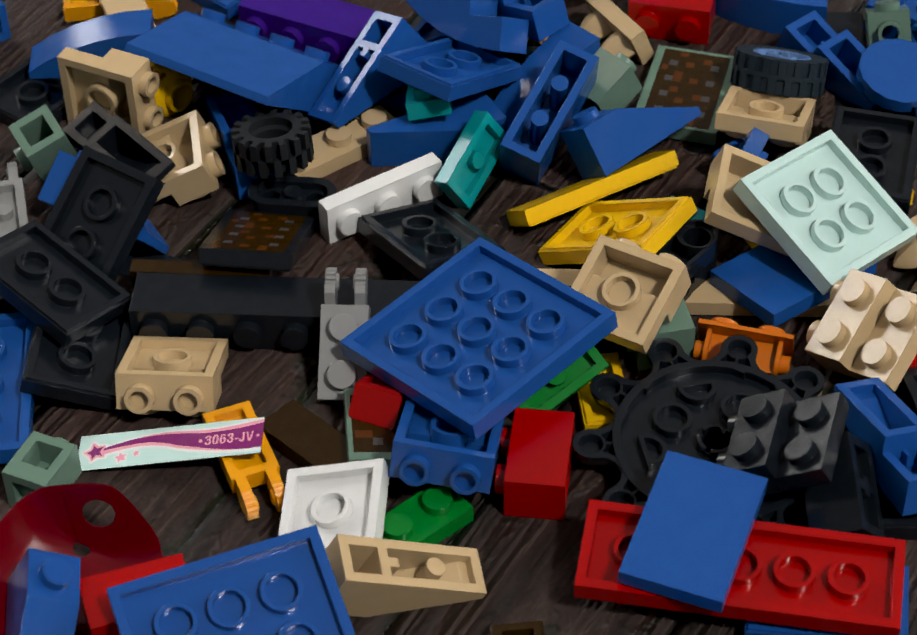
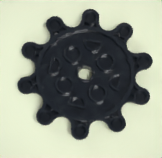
(680, 410)

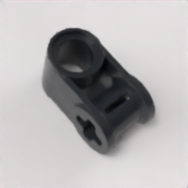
(697, 248)

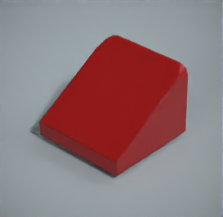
(376, 402)

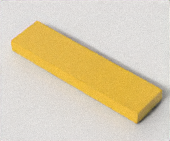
(592, 189)

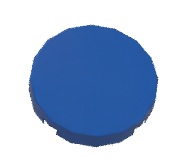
(890, 74)

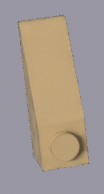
(402, 575)

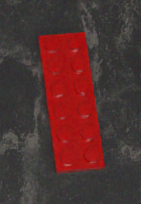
(783, 578)

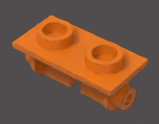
(773, 343)

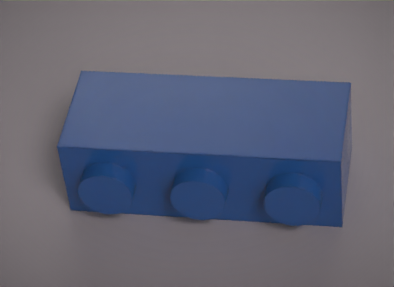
(548, 111)

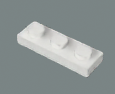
(392, 189)

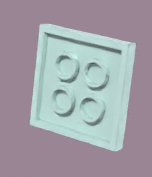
(825, 210)

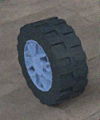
(779, 71)

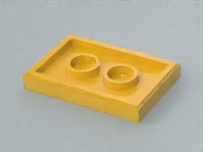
(643, 221)

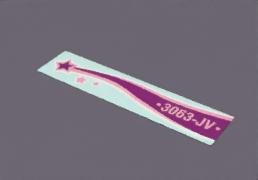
(171, 444)

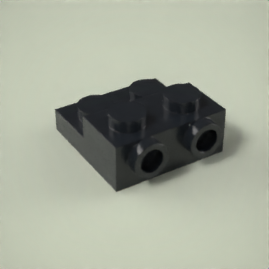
(786, 439)

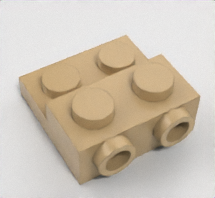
(117, 82)
(781, 117)
(191, 147)
(724, 207)
(634, 285)
(866, 329)
(171, 375)

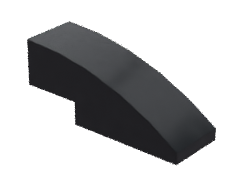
(116, 139)

